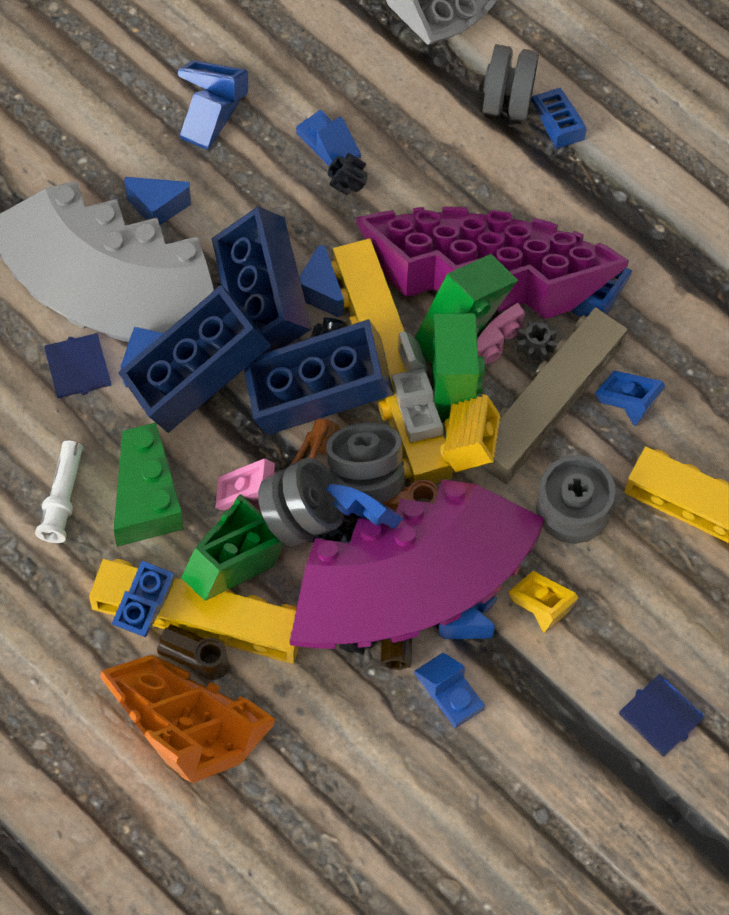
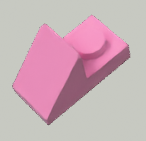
(244, 482)

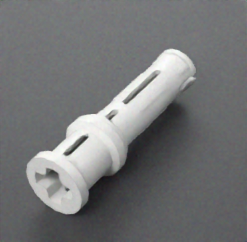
(58, 505)

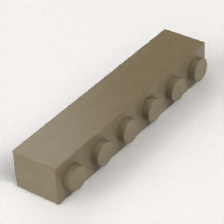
(554, 391)

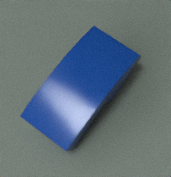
(354, 501)
(144, 600)

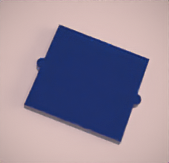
(77, 365)
(661, 715)

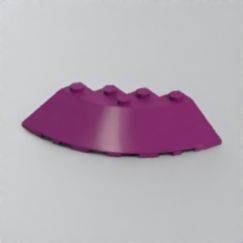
(551, 265)
(416, 574)

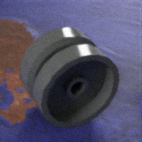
(510, 82)
(368, 459)
(575, 498)
(298, 504)

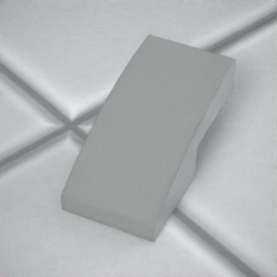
(411, 354)
(417, 405)

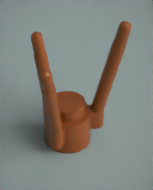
(317, 439)

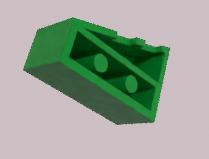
(470, 289)
(456, 364)
(145, 489)
(232, 551)

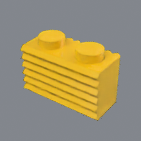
(471, 434)

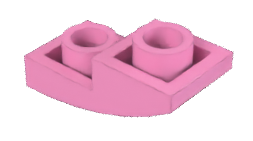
(503, 326)

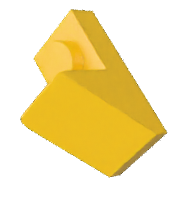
(543, 598)

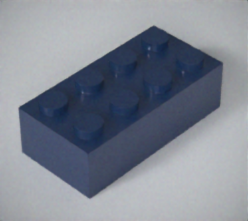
(262, 275)
(194, 359)
(318, 377)

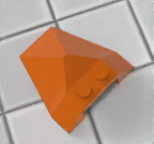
(185, 721)

